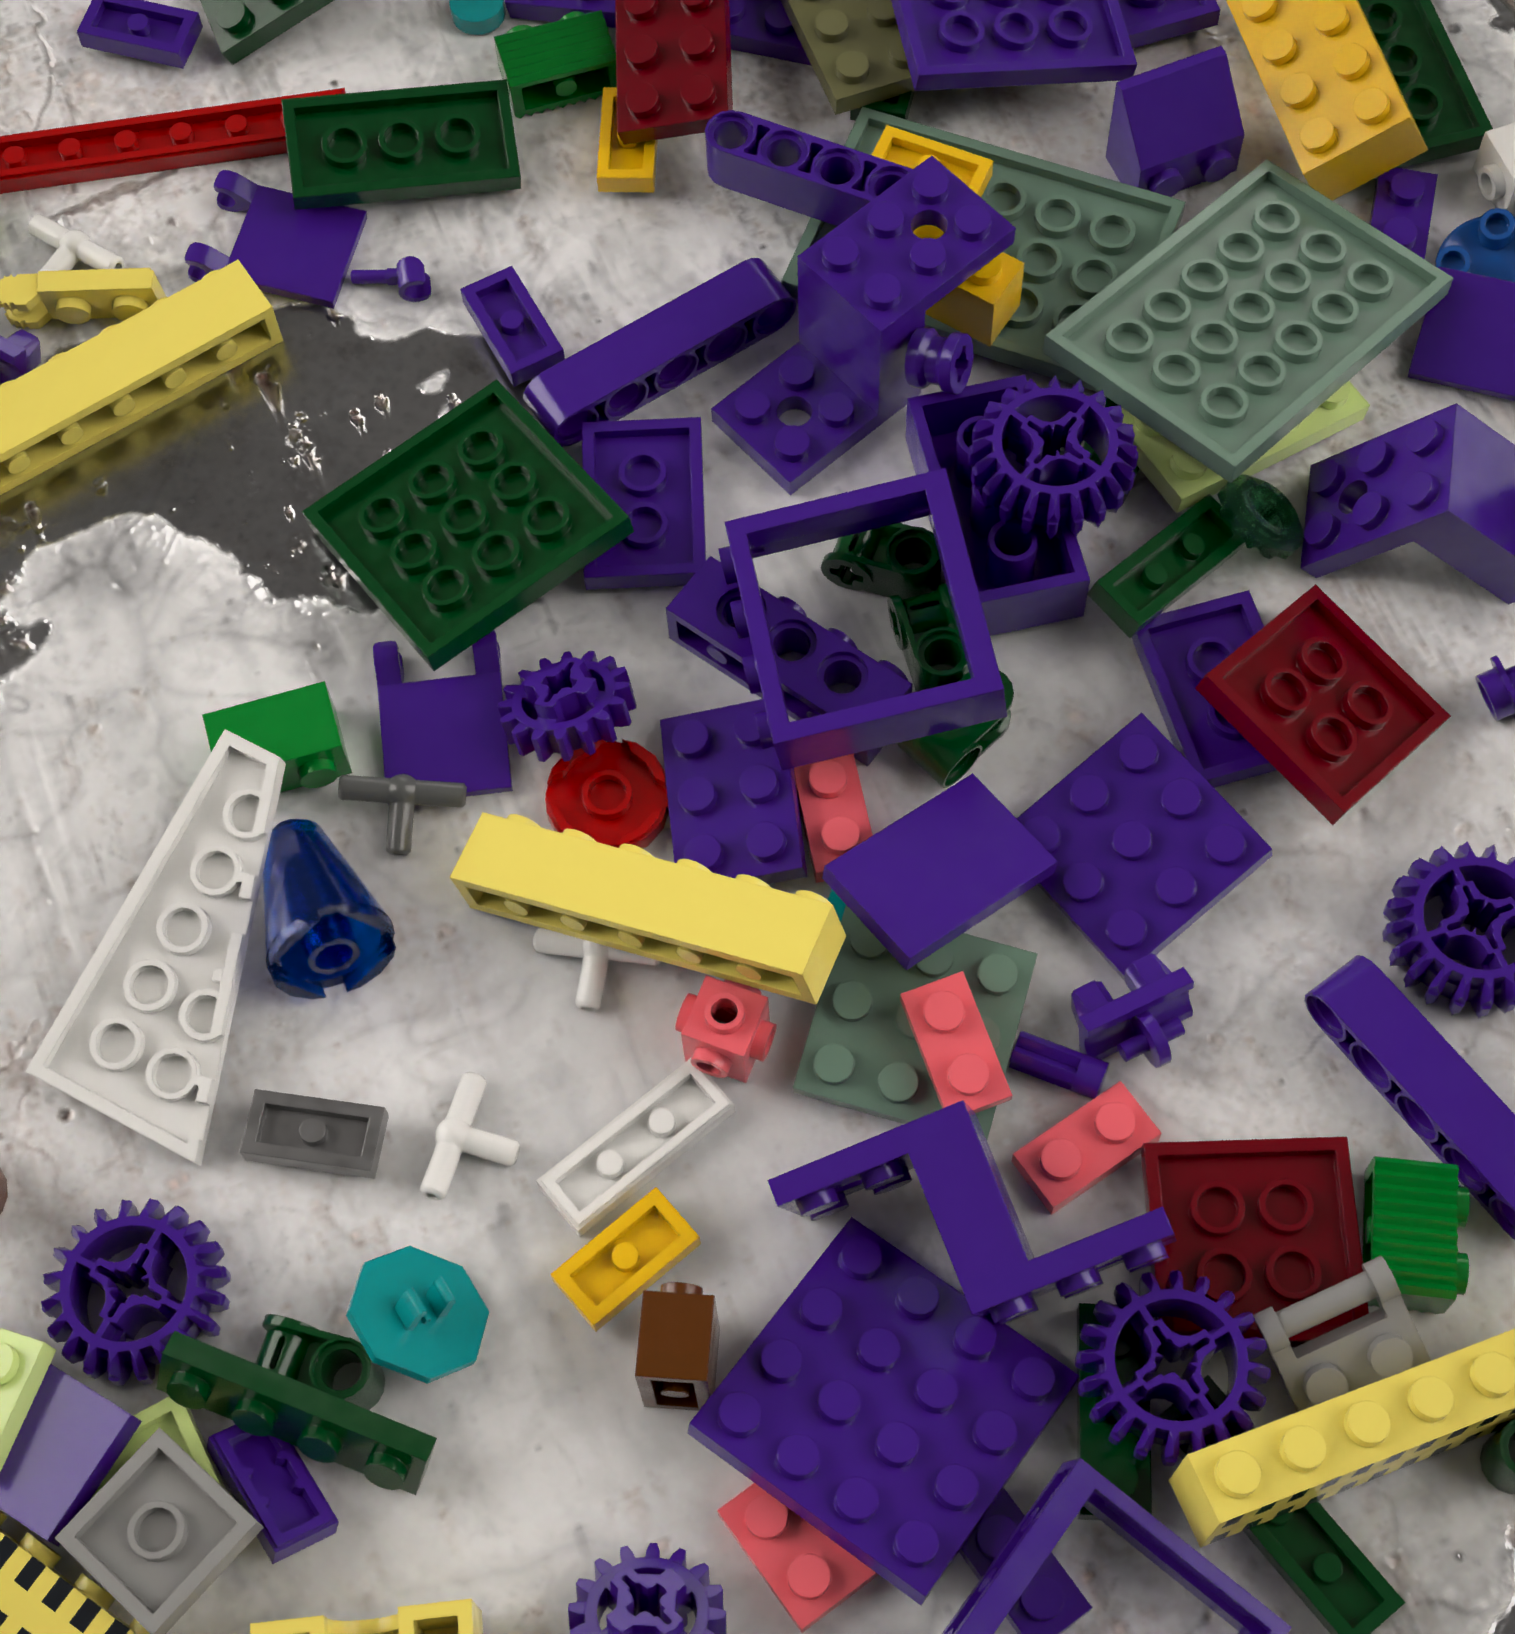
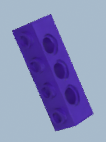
(701, 624)

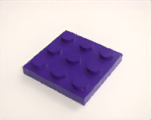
(1140, 845)

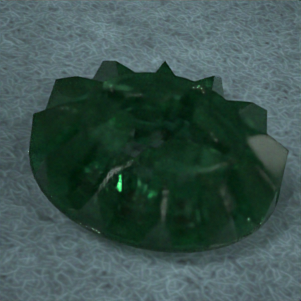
(1261, 516)

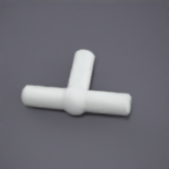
(71, 247)
(594, 962)
(457, 1136)

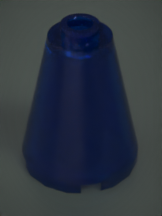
(319, 915)

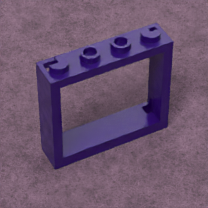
(880, 721)
(1081, 1486)

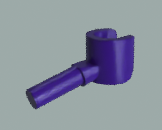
(409, 275)

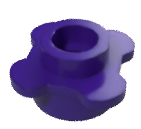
(1498, 689)

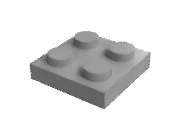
(159, 1533)

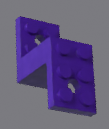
(857, 308)
(1427, 482)
(971, 1213)

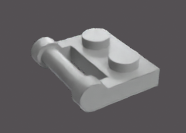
(1349, 1355)

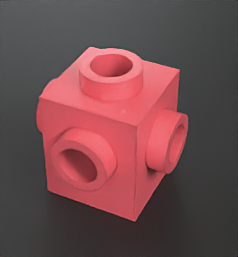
(728, 1047)

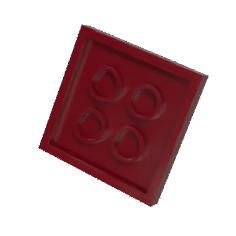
(1322, 703)
(1257, 1221)

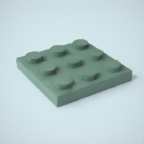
(861, 1040)

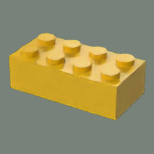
(1329, 89)

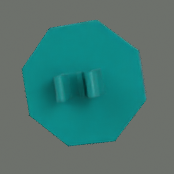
(417, 1314)

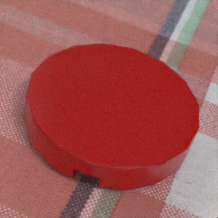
(609, 794)

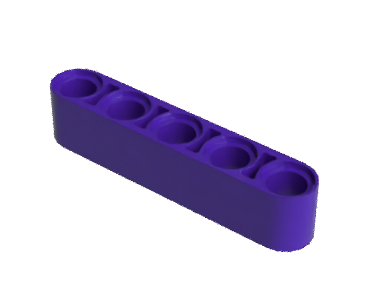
(794, 167)
(660, 350)
(1422, 1080)

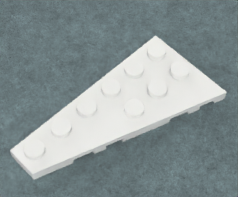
(162, 988)

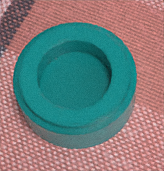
(477, 16)

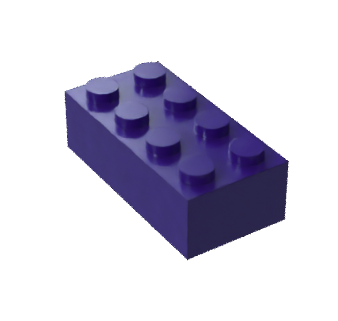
(1018, 576)

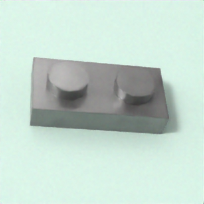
(314, 1133)

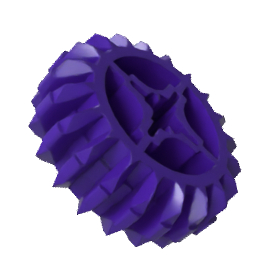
(1053, 486)
(1463, 887)
(145, 1267)
(1156, 1339)

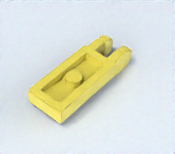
(77, 295)

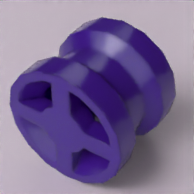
(939, 360)

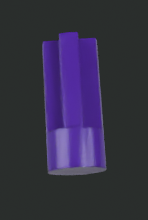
(1058, 1065)

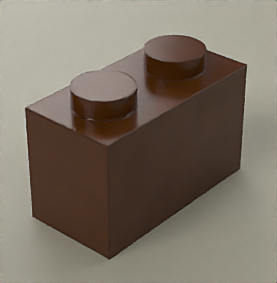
(677, 1347)

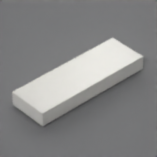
(635, 1147)

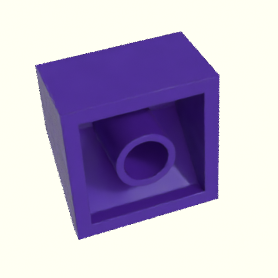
(1176, 125)

